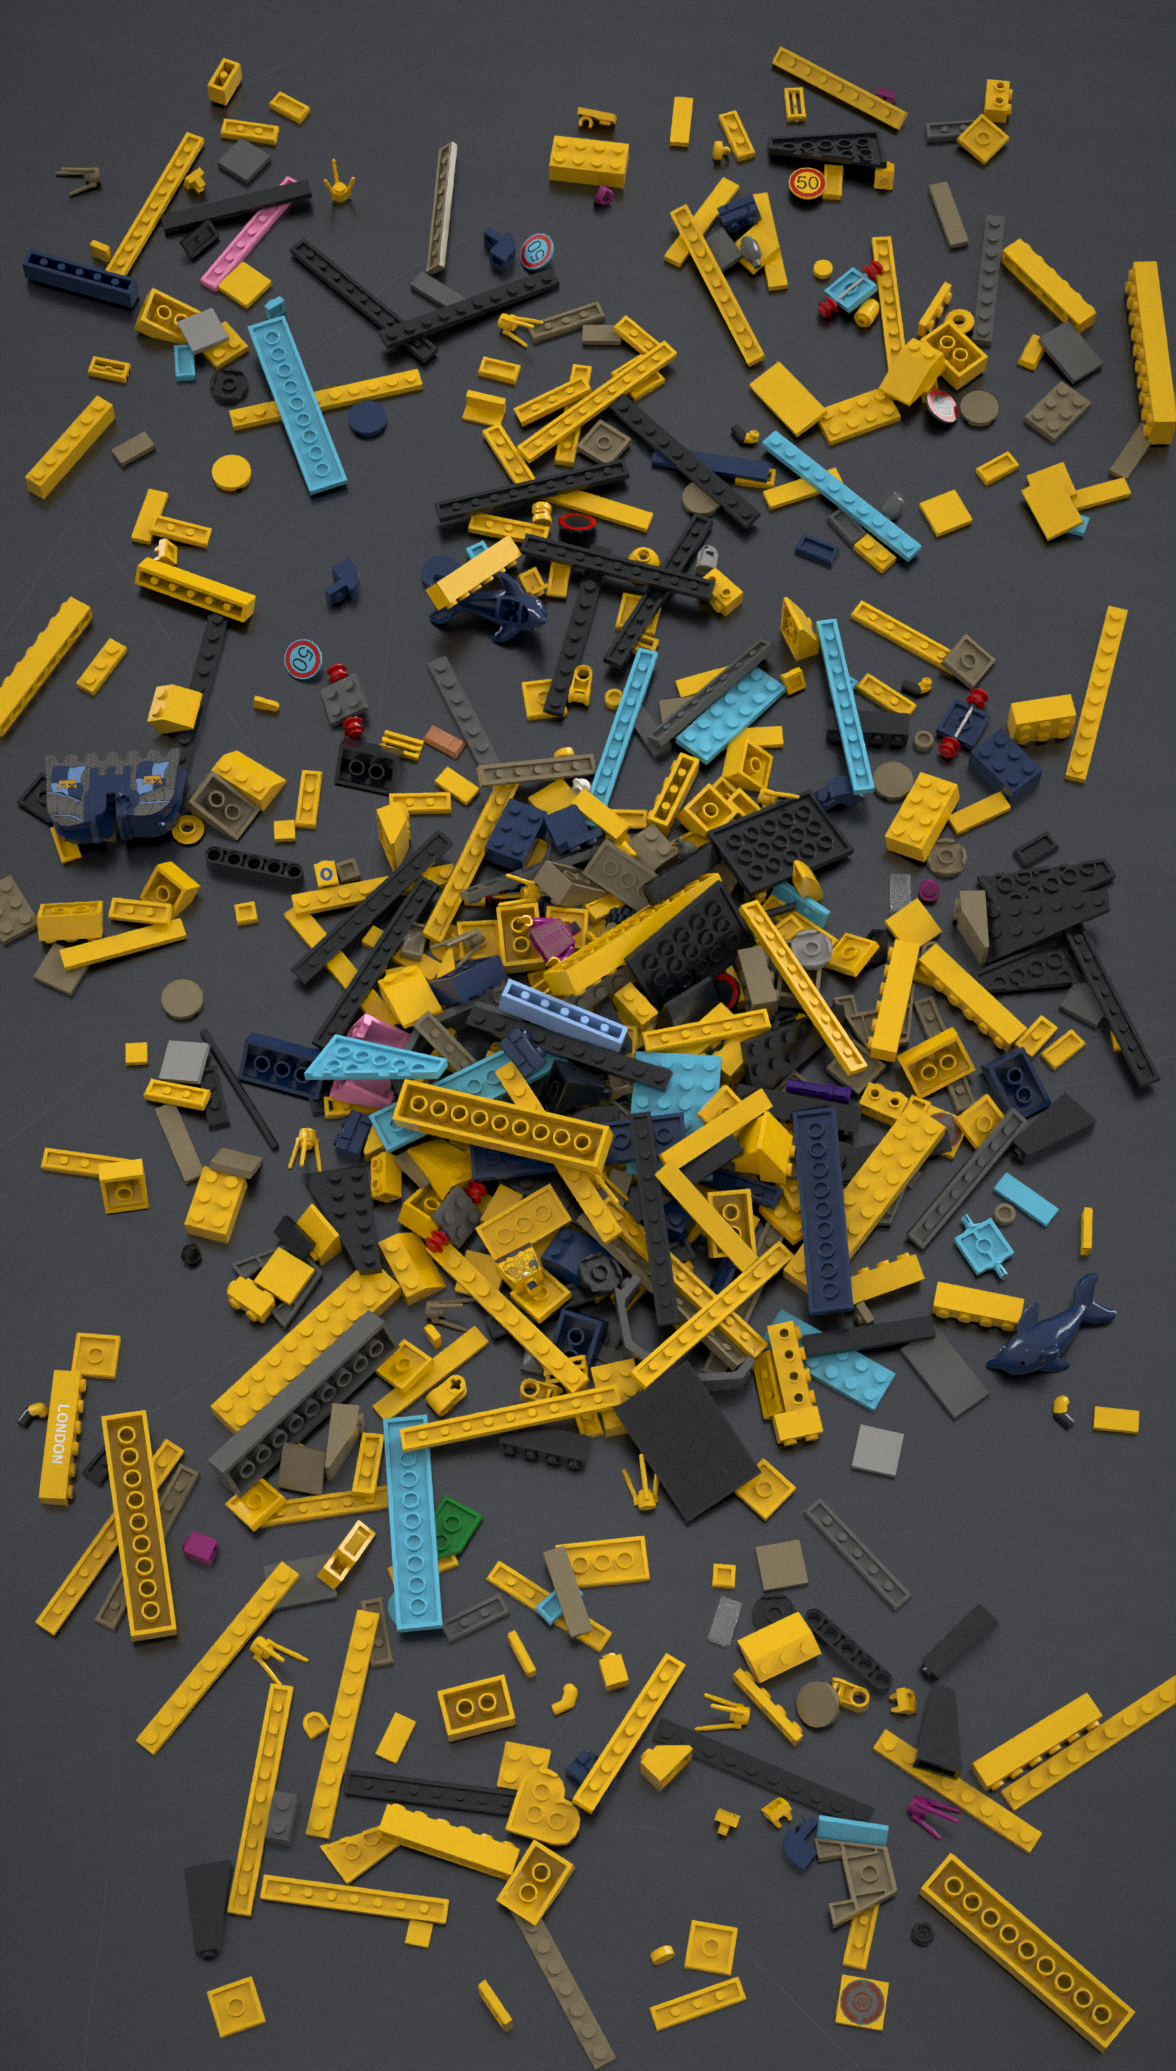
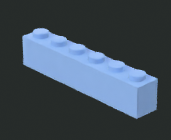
(561, 1016)

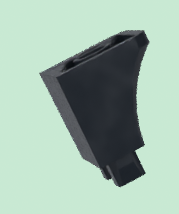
(573, 1086)

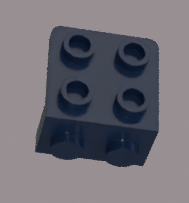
(570, 830)

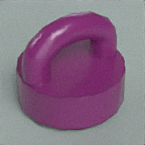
(600, 194)
(929, 890)

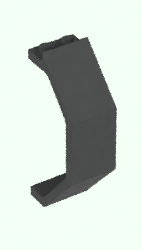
(450, 1018)
(711, 1381)

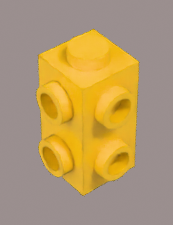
(385, 1178)
(250, 1299)

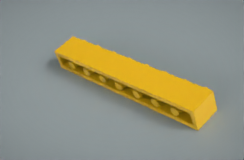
(41, 659)

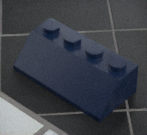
(279, 1065)

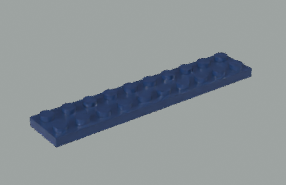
(495, 1165)
(823, 1211)

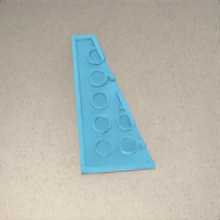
(359, 1059)

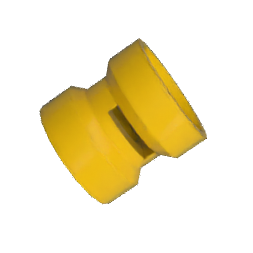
(541, 514)

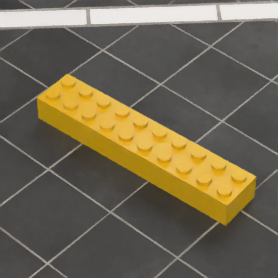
(1151, 352)
(608, 951)
(503, 1126)
(880, 1181)
(304, 1345)
(138, 1526)
(1026, 1952)

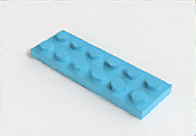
(730, 715)
(843, 1372)

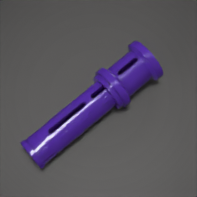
(829, 1091)

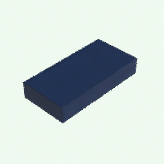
(817, 549)

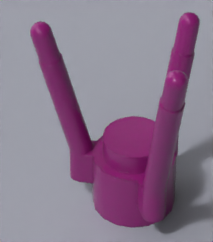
(921, 1806)

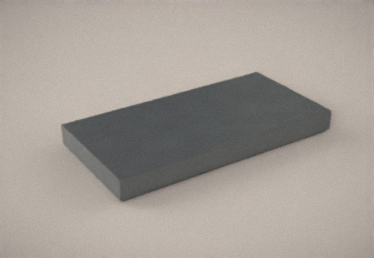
(945, 1373)

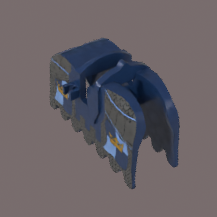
(136, 791)

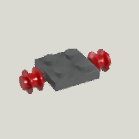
(344, 700)
(456, 1217)

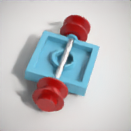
(851, 289)

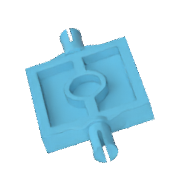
(984, 1246)

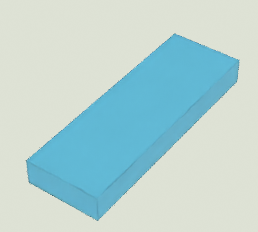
(805, 906)
(1026, 1199)
(852, 1831)

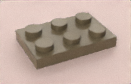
(1057, 411)
(15, 912)

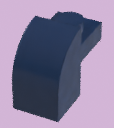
(503, 248)
(346, 583)
(838, 791)
(796, 1849)

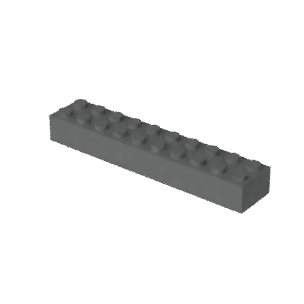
(303, 1403)

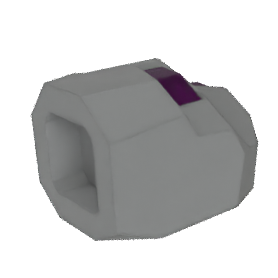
(706, 560)

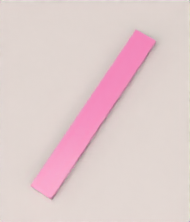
(243, 244)

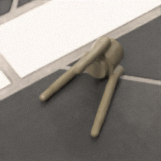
(90, 175)
(470, 938)
(436, 1309)

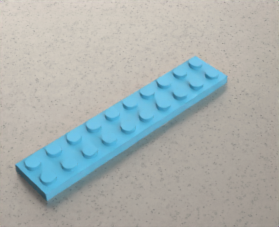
(297, 405)
(475, 1079)
(412, 1530)

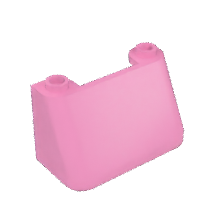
(370, 1092)

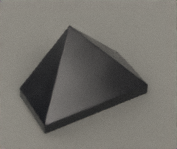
(881, 938)

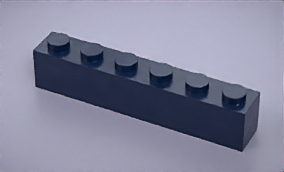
(80, 278)

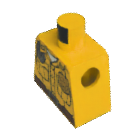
(520, 1269)

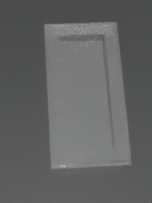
(899, 892)
(725, 1621)

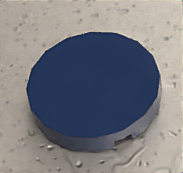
(367, 418)
(437, 565)

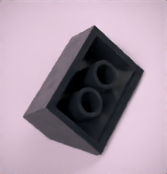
(368, 766)
(689, 1005)

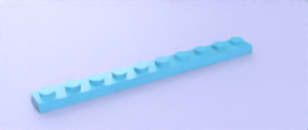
(841, 496)
(845, 707)
(622, 727)

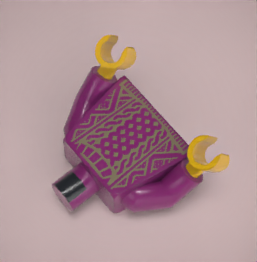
(551, 938)

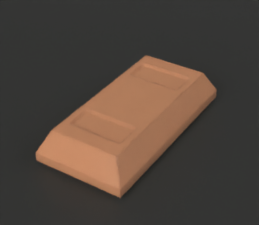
(444, 742)

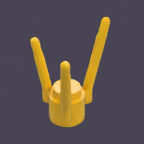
(339, 191)
(510, 322)
(768, 797)
(528, 894)
(306, 1141)
(599, 1181)
(646, 1499)
(265, 1648)
(738, 1714)

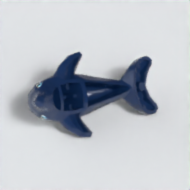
(508, 608)
(1041, 1342)

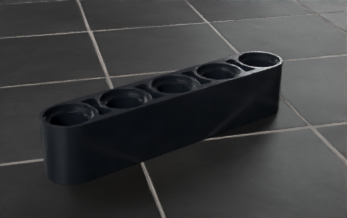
(247, 860)
(681, 873)
(850, 1662)

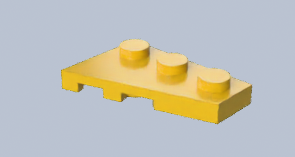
(357, 1853)

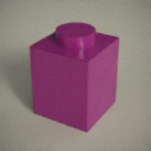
(200, 1548)

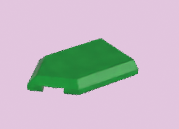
(454, 1526)

